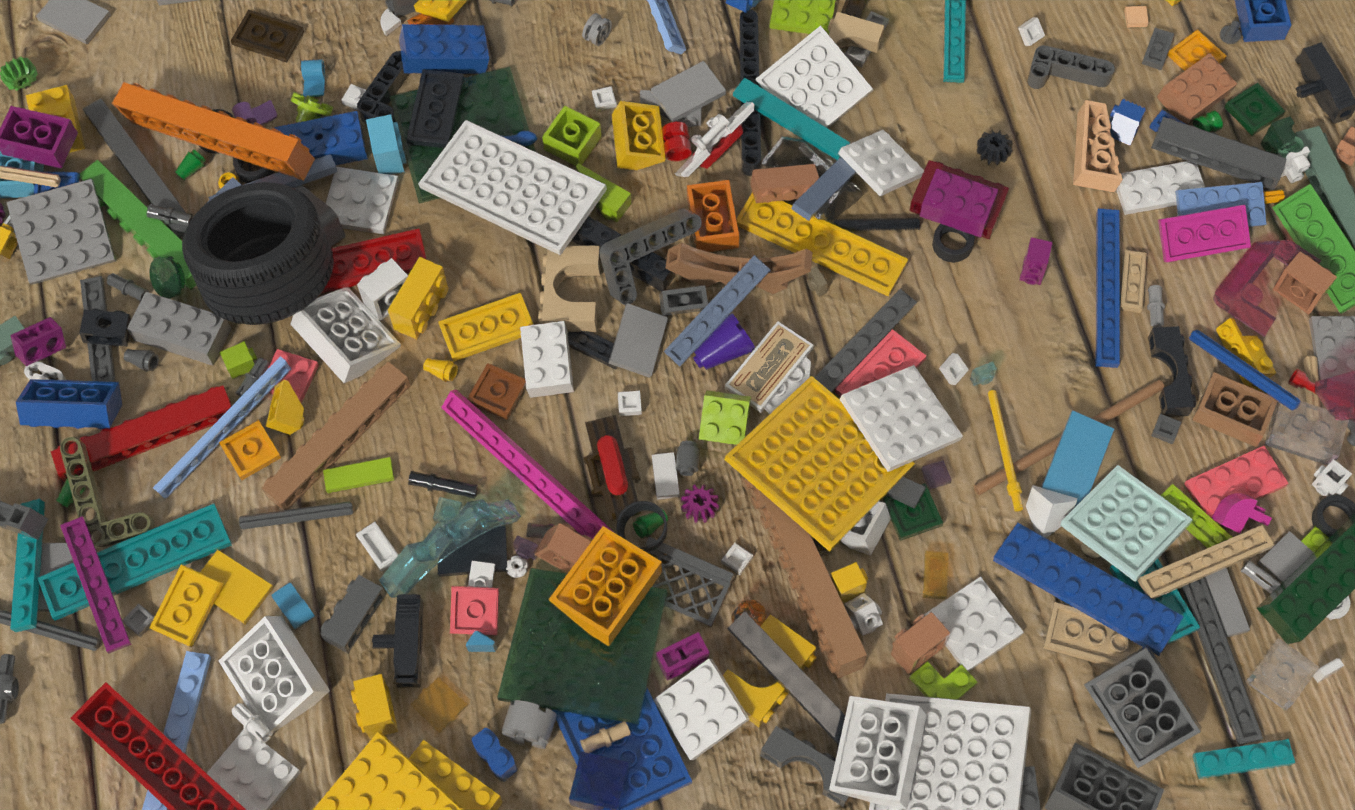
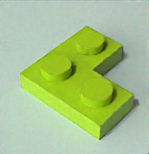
(935, 686)

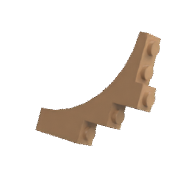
(710, 268)

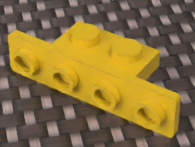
(1246, 348)

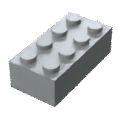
(179, 328)

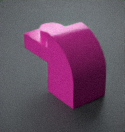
(1236, 509)

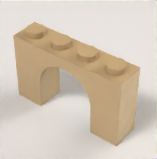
(855, 32)
(572, 262)

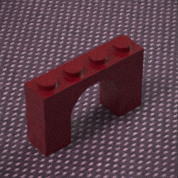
(925, 181)

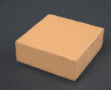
(1136, 16)

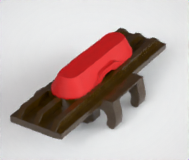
(617, 465)

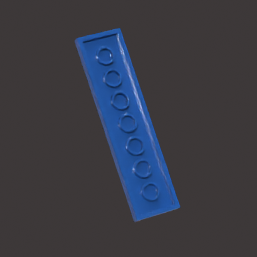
(1088, 589)

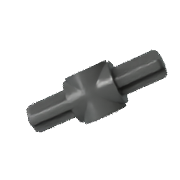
(8, 684)

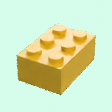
(59, 103)
(418, 298)

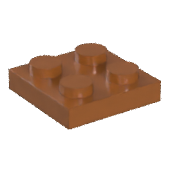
(497, 391)

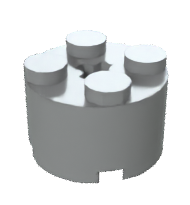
(528, 724)

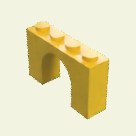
(761, 701)

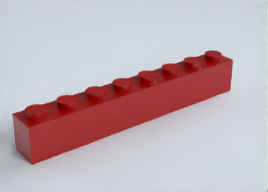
(149, 430)

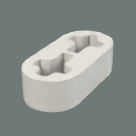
(46, 370)

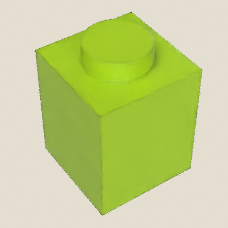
(238, 359)

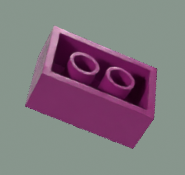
(36, 136)
(958, 203)

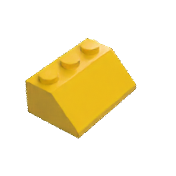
(637, 135)

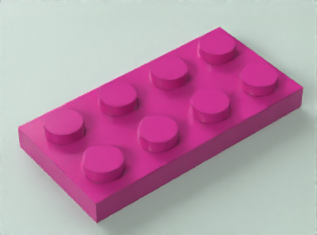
(1204, 233)

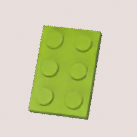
(802, 15)

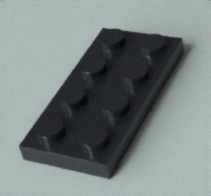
(435, 108)

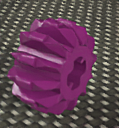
(705, 497)

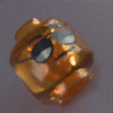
(753, 609)

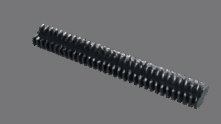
(878, 223)

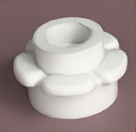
(517, 572)

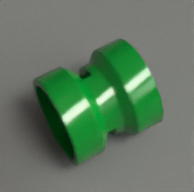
(1211, 122)

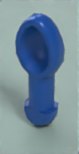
(523, 138)

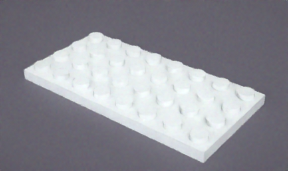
(513, 187)

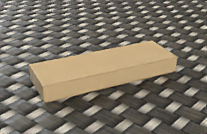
(1132, 281)

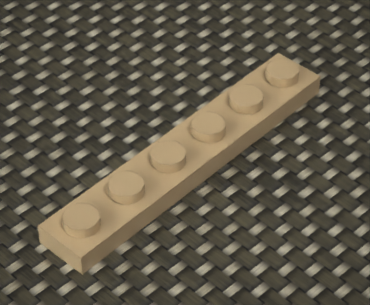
(1206, 562)

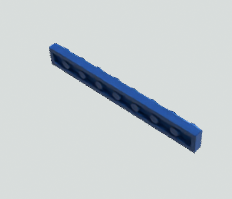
(1107, 288)

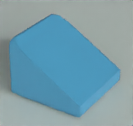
(480, 643)

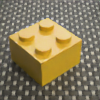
(374, 706)

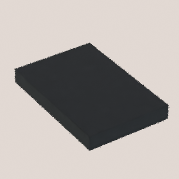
(487, 548)

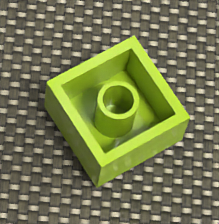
(572, 136)
(724, 417)

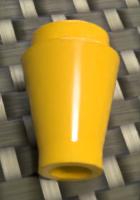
(442, 369)

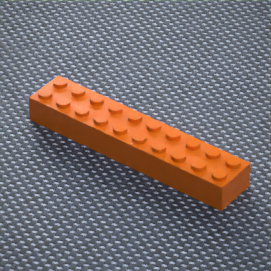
(214, 130)

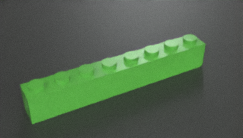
(133, 218)

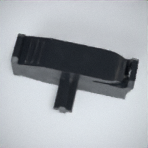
(1325, 83)
(406, 641)

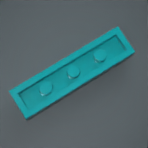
(1243, 759)

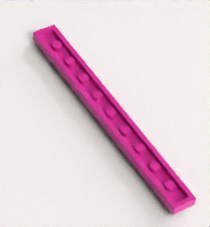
(522, 465)

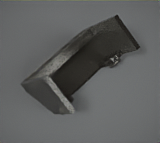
(800, 152)

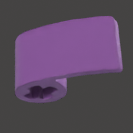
(260, 114)

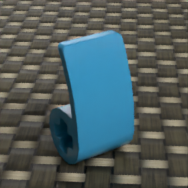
(314, 77)
(292, 605)

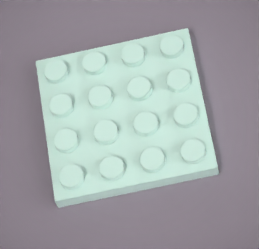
(1126, 522)

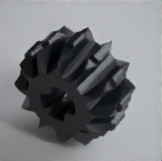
(994, 147)

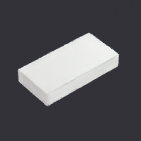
(665, 476)
(377, 546)

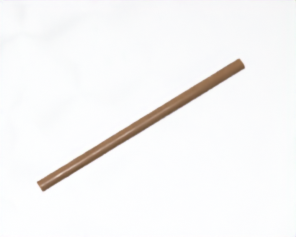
(1050, 447)

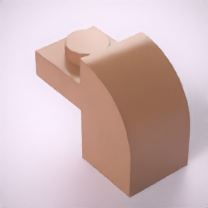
(1346, 148)

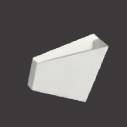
(1048, 509)

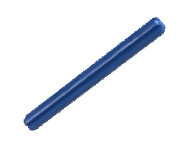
(1245, 370)

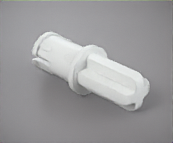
(251, 723)

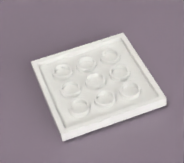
(816, 79)
(901, 418)

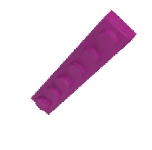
(95, 585)

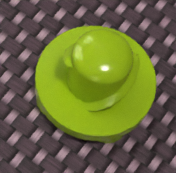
(309, 108)

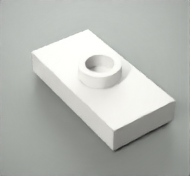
(481, 574)

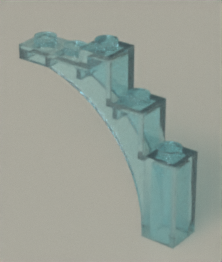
(444, 539)

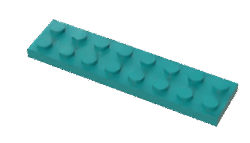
(140, 559)

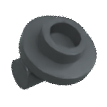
(1231, 33)

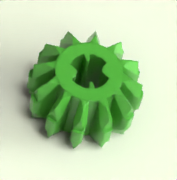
(18, 73)

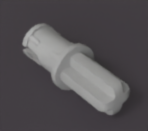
(1156, 306)

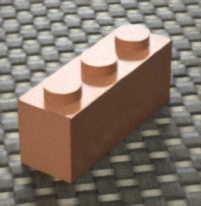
(782, 182)

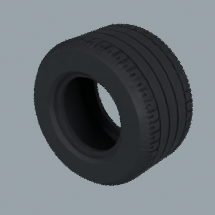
(248, 224)

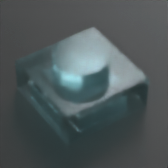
(983, 374)
(446, 510)

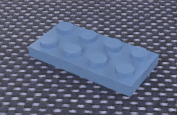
(1218, 197)

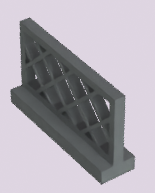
(694, 566)

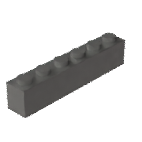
(1218, 153)

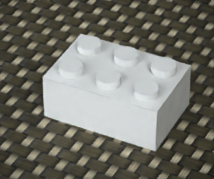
(546, 359)

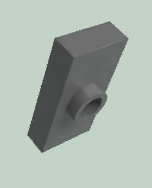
(1158, 48)

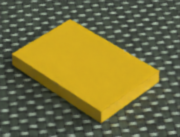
(241, 590)
(186, 605)

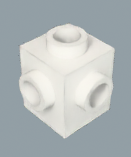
(1331, 479)
(864, 614)

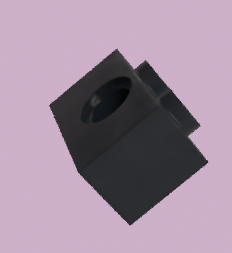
(116, 334)

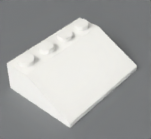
(344, 334)
(273, 673)
(878, 751)

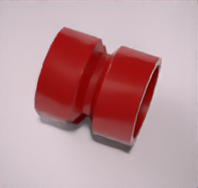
(676, 141)

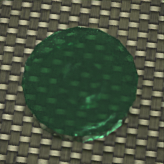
(166, 276)

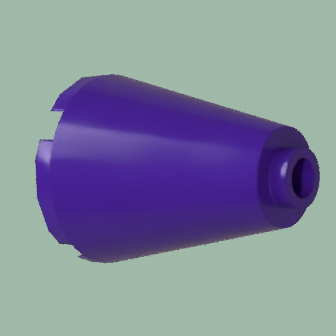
(724, 344)

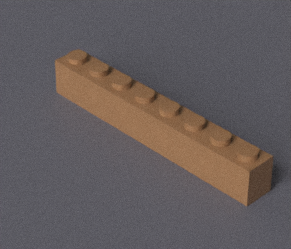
(336, 436)

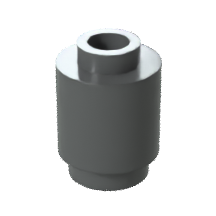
(687, 458)

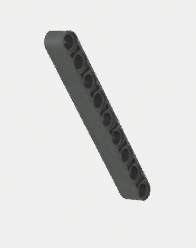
(133, 160)

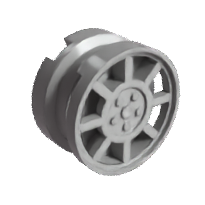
(597, 29)

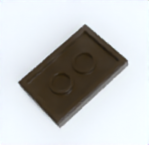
(267, 36)

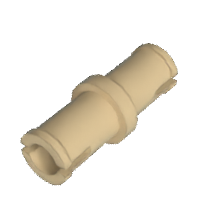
(605, 737)

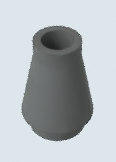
(143, 359)

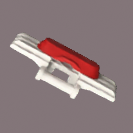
(721, 129)

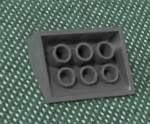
(1143, 706)
(1099, 784)

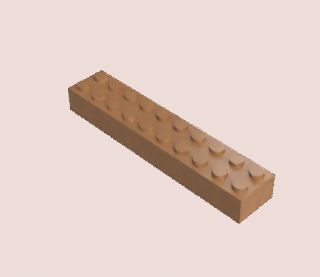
(813, 586)

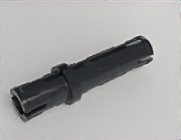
(433, 482)

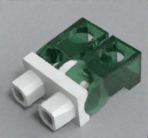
(1283, 142)

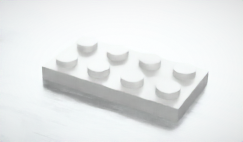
(1156, 186)

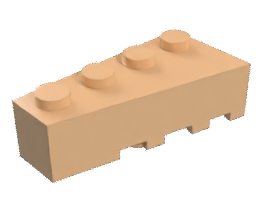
(1094, 150)

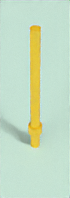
(1013, 487)

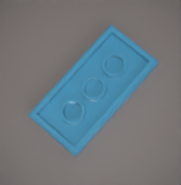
(1078, 456)

